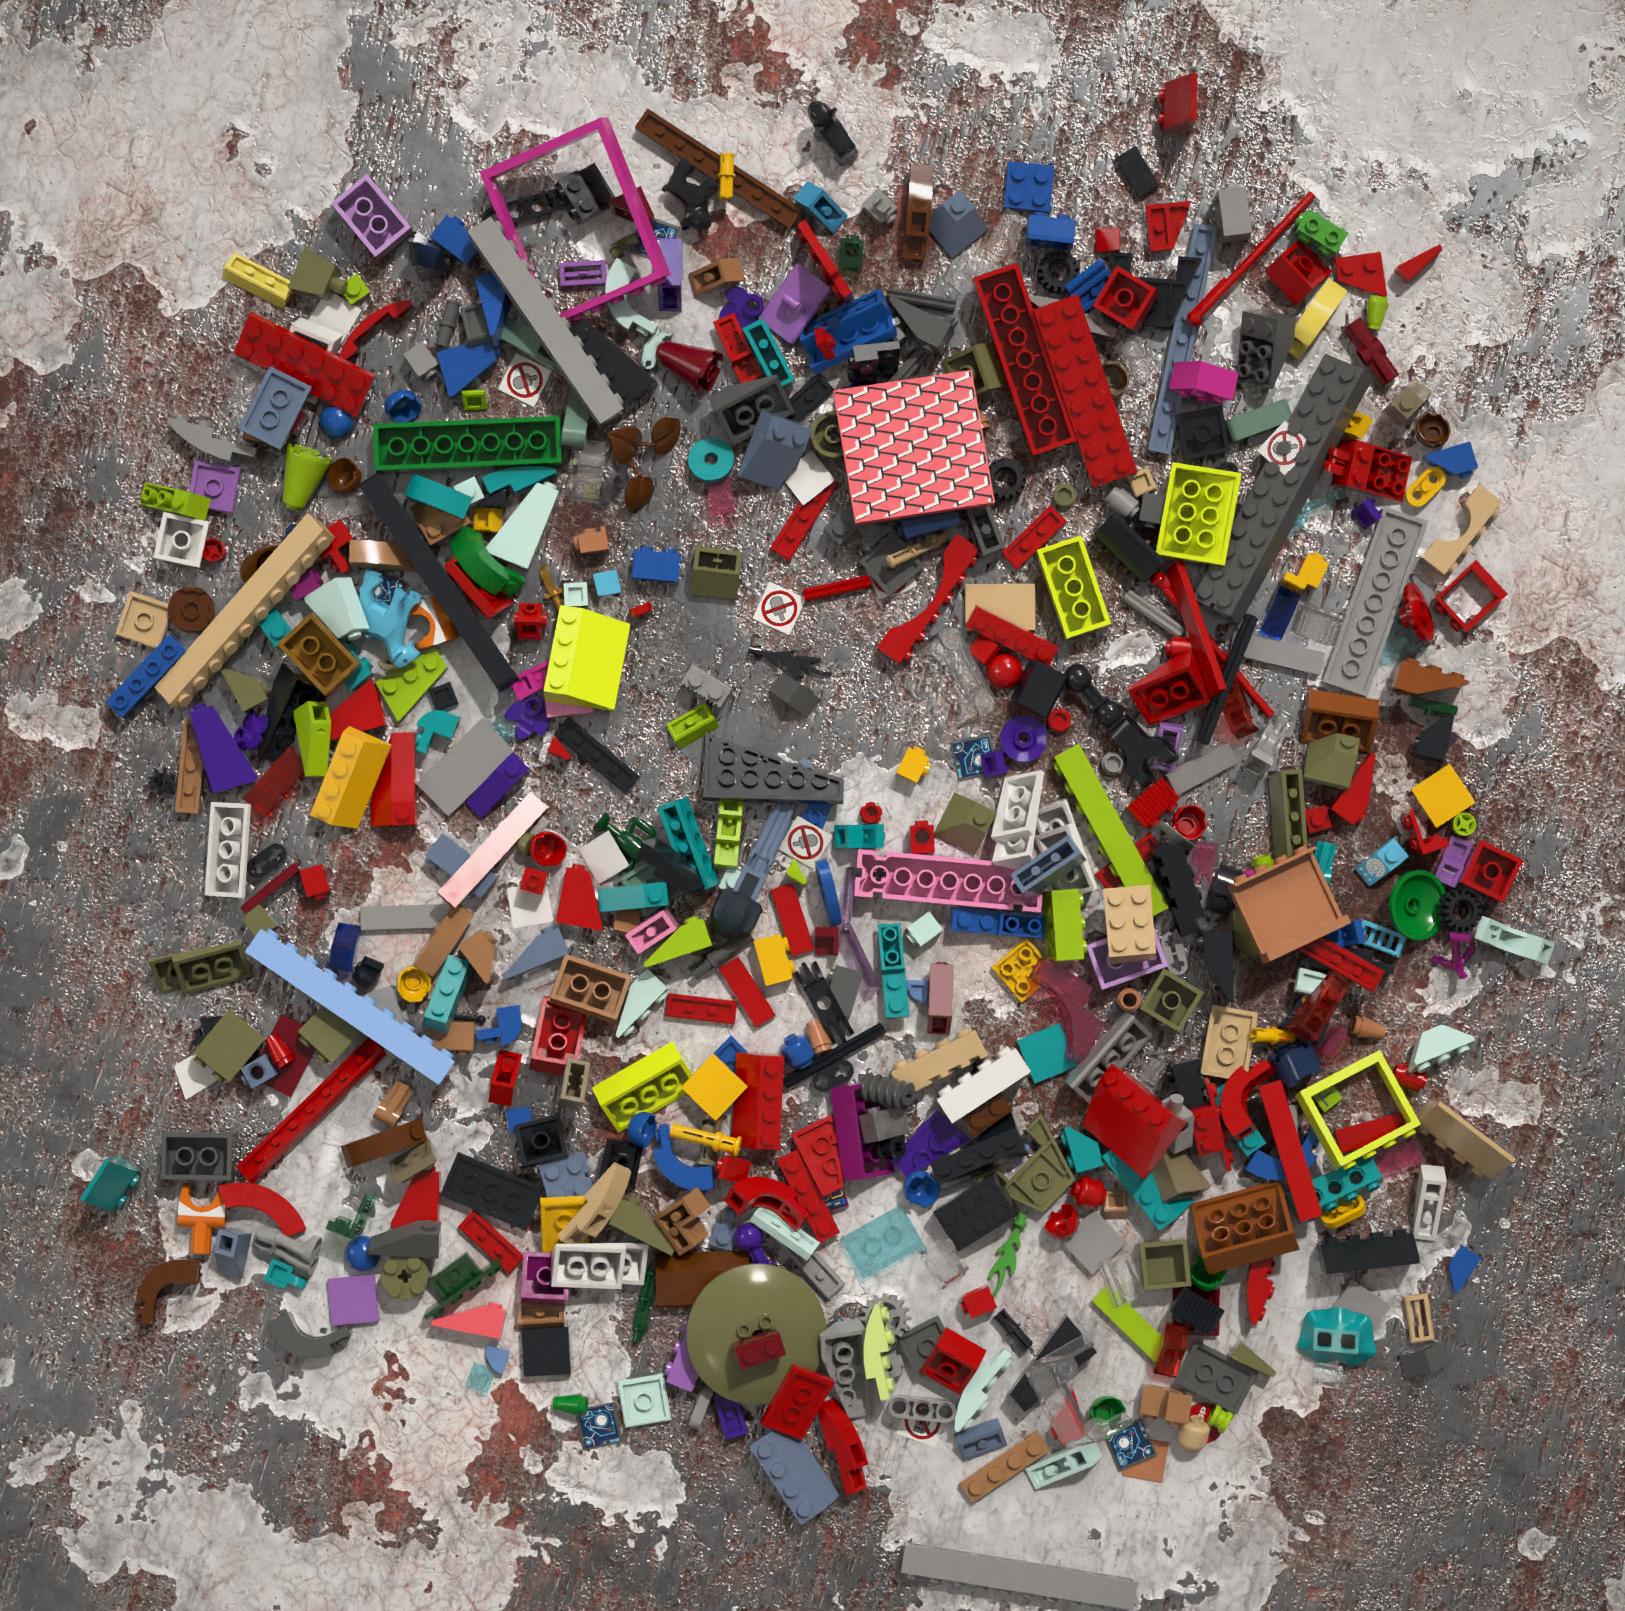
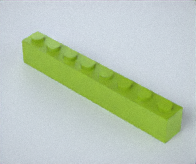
(1106, 823)

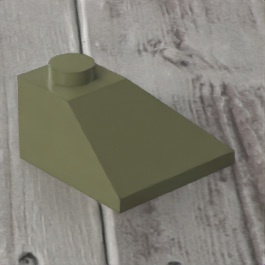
(1332, 760)
(965, 823)
(1240, 937)

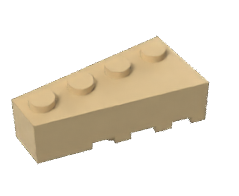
(942, 1060)

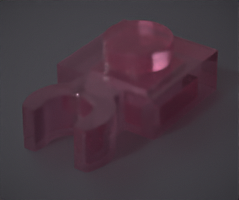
(1205, 857)

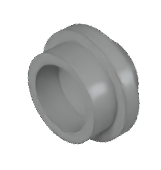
(1113, 763)

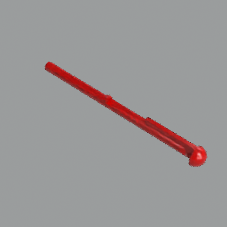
(1194, 316)
(1164, 585)

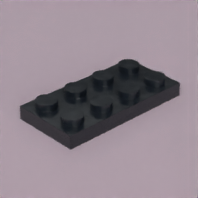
(492, 1191)

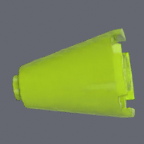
(302, 475)

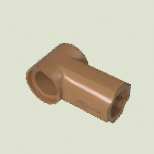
(391, 1108)

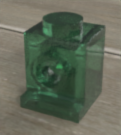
(851, 242)

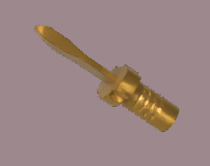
(553, 592)

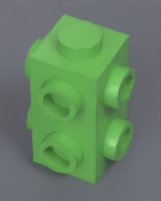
(1320, 232)

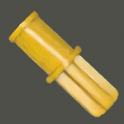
(726, 175)
(1271, 1035)

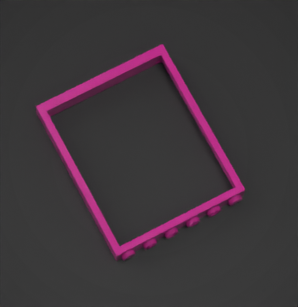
(630, 193)

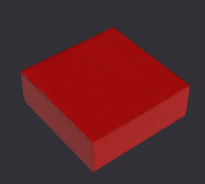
(984, 649)

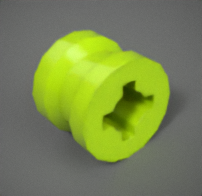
(1466, 821)
(1219, 1418)

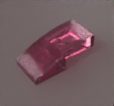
(721, 497)

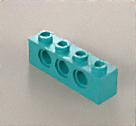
(687, 838)
(1364, 1168)

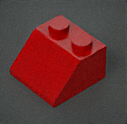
(1298, 271)
(953, 1361)

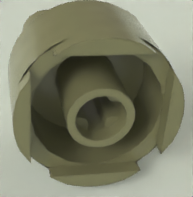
(821, 442)
(397, 1286)

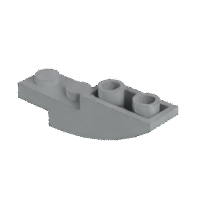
(204, 439)

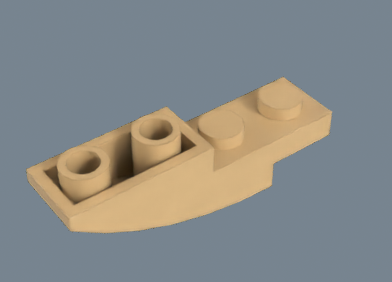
(602, 1202)

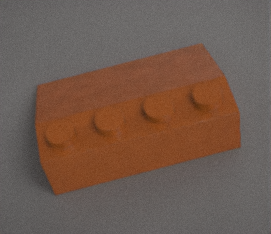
(1244, 1227)

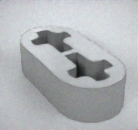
(1179, 951)
(700, 1407)

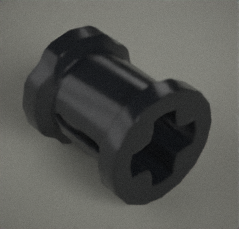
(895, 1147)

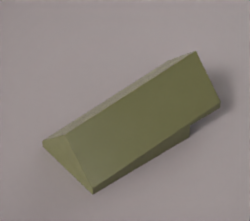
(201, 968)

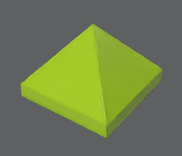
(474, 399)

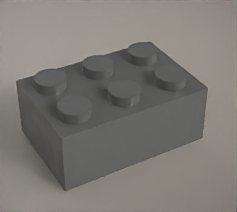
(198, 1155)

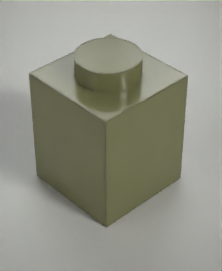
(259, 919)

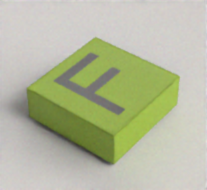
(1327, 1098)

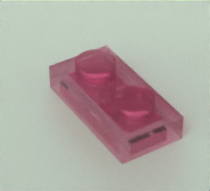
(1398, 1156)

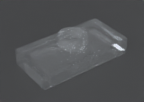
(1005, 233)

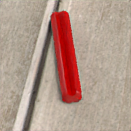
(837, 588)

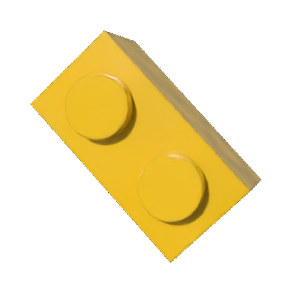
(774, 960)

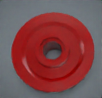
(1416, 613)

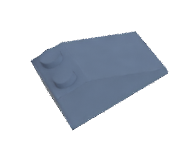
(773, 449)

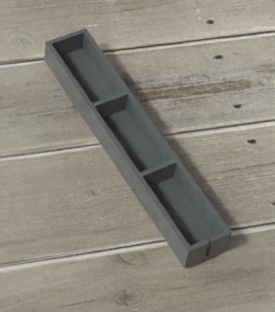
(1279, 498)

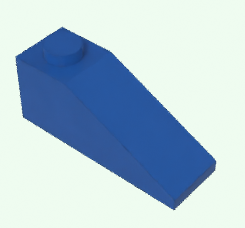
(494, 304)

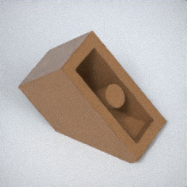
(717, 276)

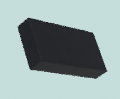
(1137, 172)

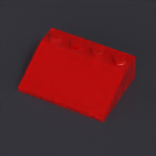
(1131, 1120)

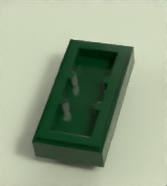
(1431, 707)

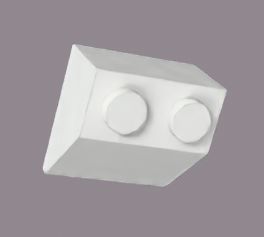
(181, 540)

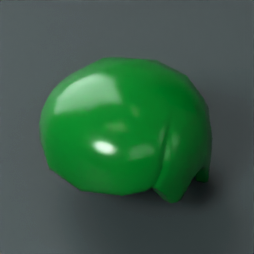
(1202, 1279)
(1106, 1408)

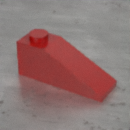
(1351, 803)

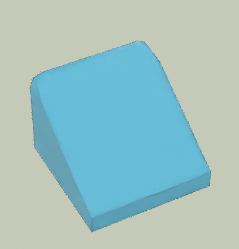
(607, 583)

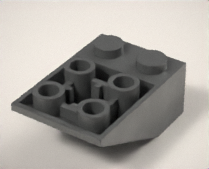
(1264, 346)

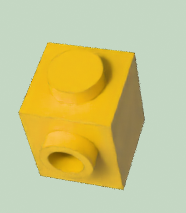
(914, 764)

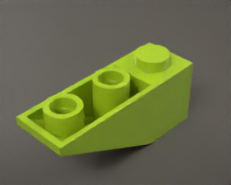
(175, 501)
(314, 734)

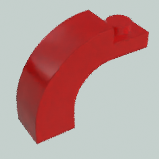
(1235, 1098)
(767, 1194)

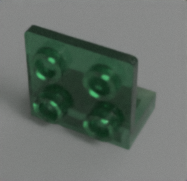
(343, 1226)

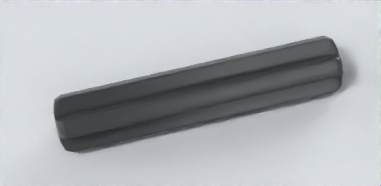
(923, 300)

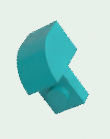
(435, 722)
(859, 836)

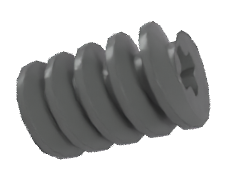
(888, 1091)

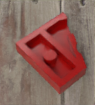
(1165, 224)

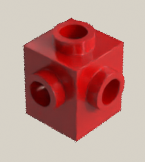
(530, 621)

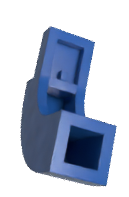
(1271, 1167)
(676, 1171)

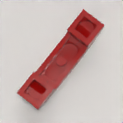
(396, 310)

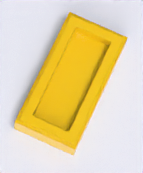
(1293, 582)

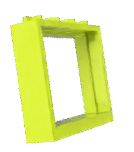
(1322, 1131)

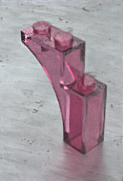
(1069, 995)

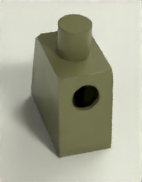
(316, 277)

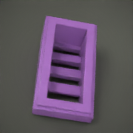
(1164, 725)

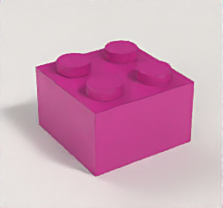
(1203, 381)

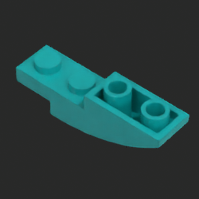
(893, 971)

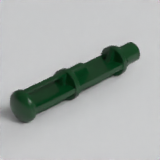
(644, 1305)

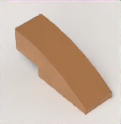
(378, 555)
(443, 939)

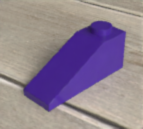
(497, 785)

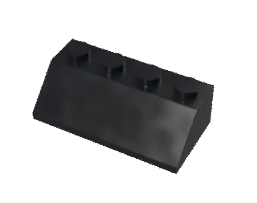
(1368, 1252)

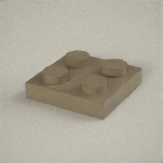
(413, 1161)

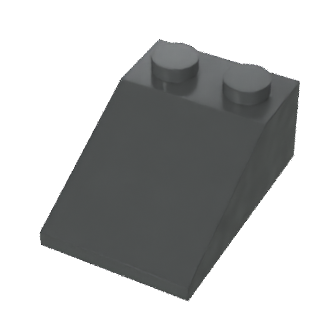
(742, 403)

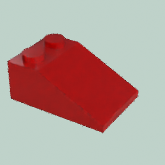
(1179, 104)
(1170, 689)
(556, 1038)

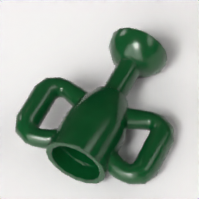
(626, 840)

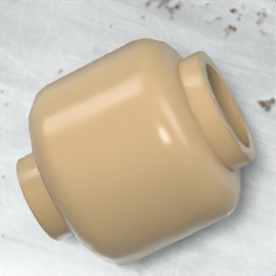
(1194, 1434)

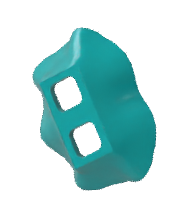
(1337, 1322)

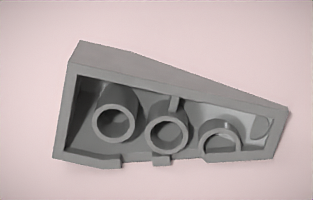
(844, 1359)

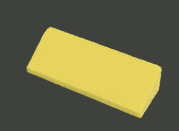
(257, 280)

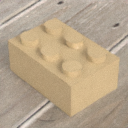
(1129, 924)

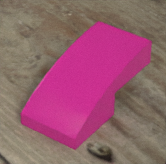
(531, 680)

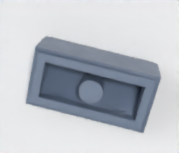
(980, 1439)

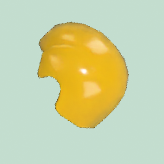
(413, 984)

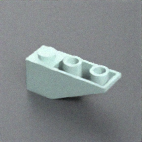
(641, 996)

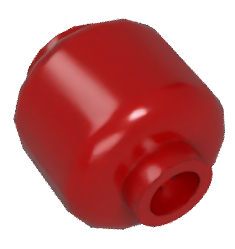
(1088, 1193)

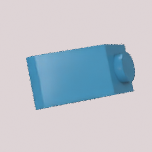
(820, 206)

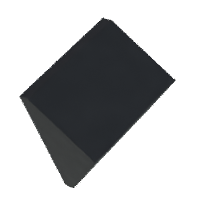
(1038, 688)
(541, 1141)
(623, 1153)

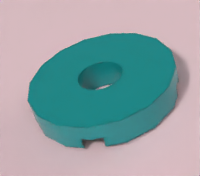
(706, 448)

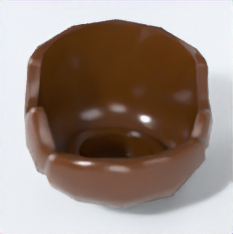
(1432, 430)
(344, 476)

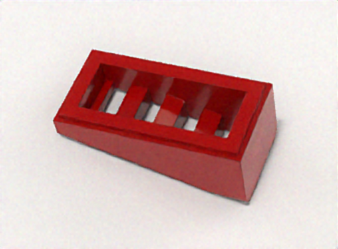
(1412, 267)

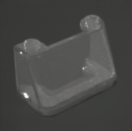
(952, 648)

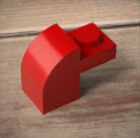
(341, 540)

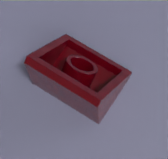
(620, 208)

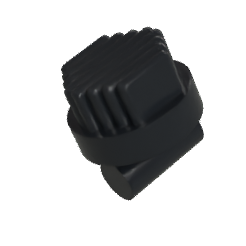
(367, 972)

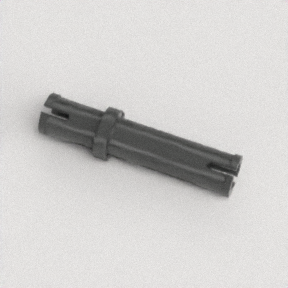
(719, 955)

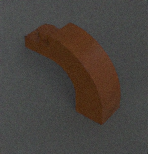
(384, 1143)
(176, 1270)

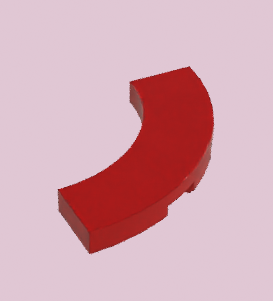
(264, 1200)

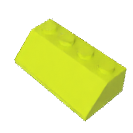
(643, 1086)

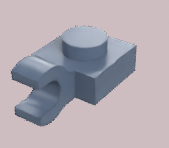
(724, 1232)

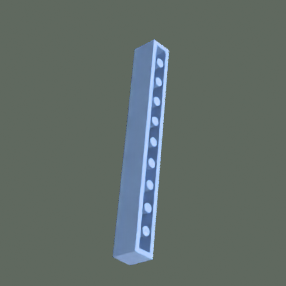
(351, 1007)

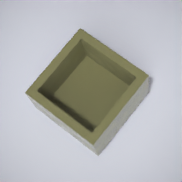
(1164, 1263)

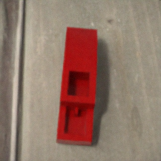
(1258, 1288)
(843, 1437)

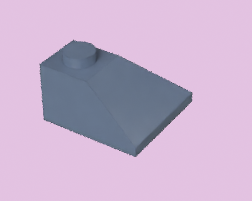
(956, 224)

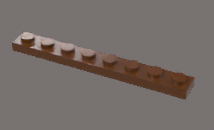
(708, 163)

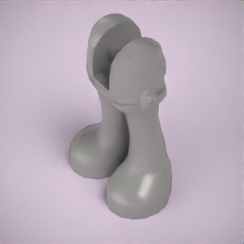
(299, 1254)

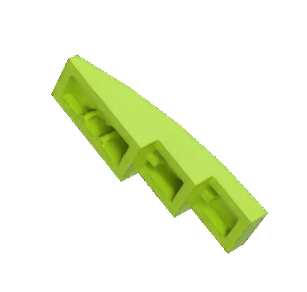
(728, 834)

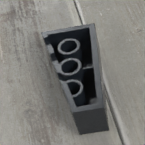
(1190, 1084)

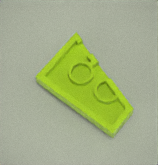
(407, 685)

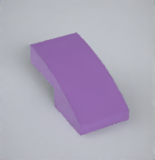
(1453, 860)

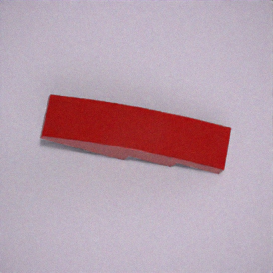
(737, 348)

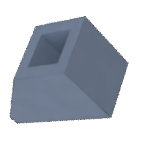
(232, 1251)

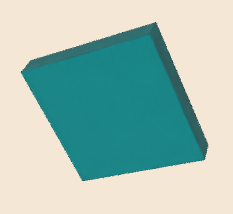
(1045, 1053)

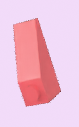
(480, 1320)

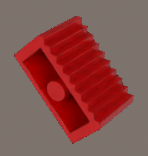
(1153, 803)

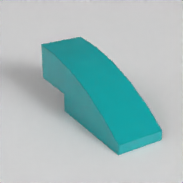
(518, 478)

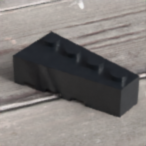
(623, 373)
(1179, 888)
(1063, 1333)

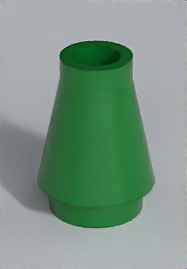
(572, 1404)

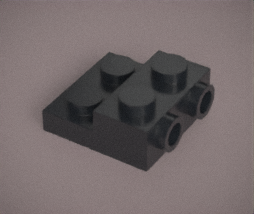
(584, 193)
(872, 361)
(1202, 434)

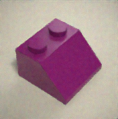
(536, 1281)

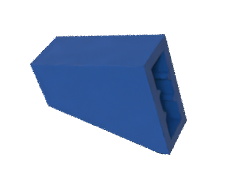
(465, 365)

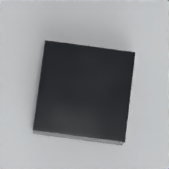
(443, 696)

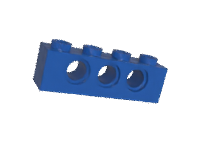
(145, 677)

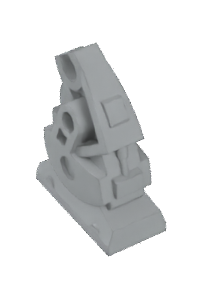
(1267, 746)

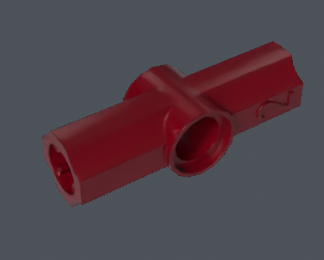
(1371, 351)

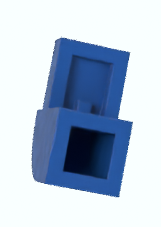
(1348, 935)
(510, 1026)

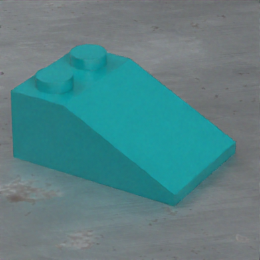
(111, 1184)

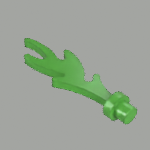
(1009, 1255)

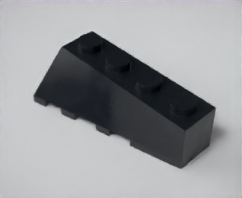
(986, 1152)

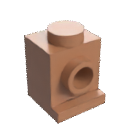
(592, 541)

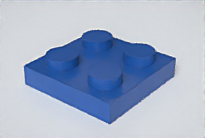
(1029, 187)

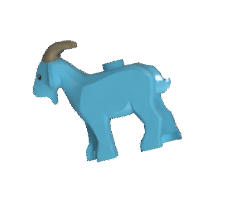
(389, 622)

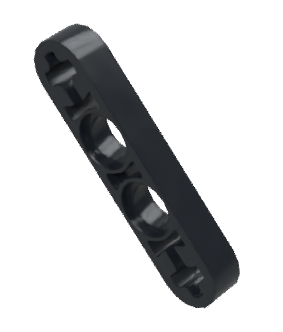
(526, 205)

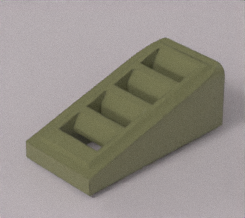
(1244, 1355)

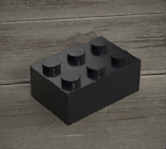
(976, 1211)

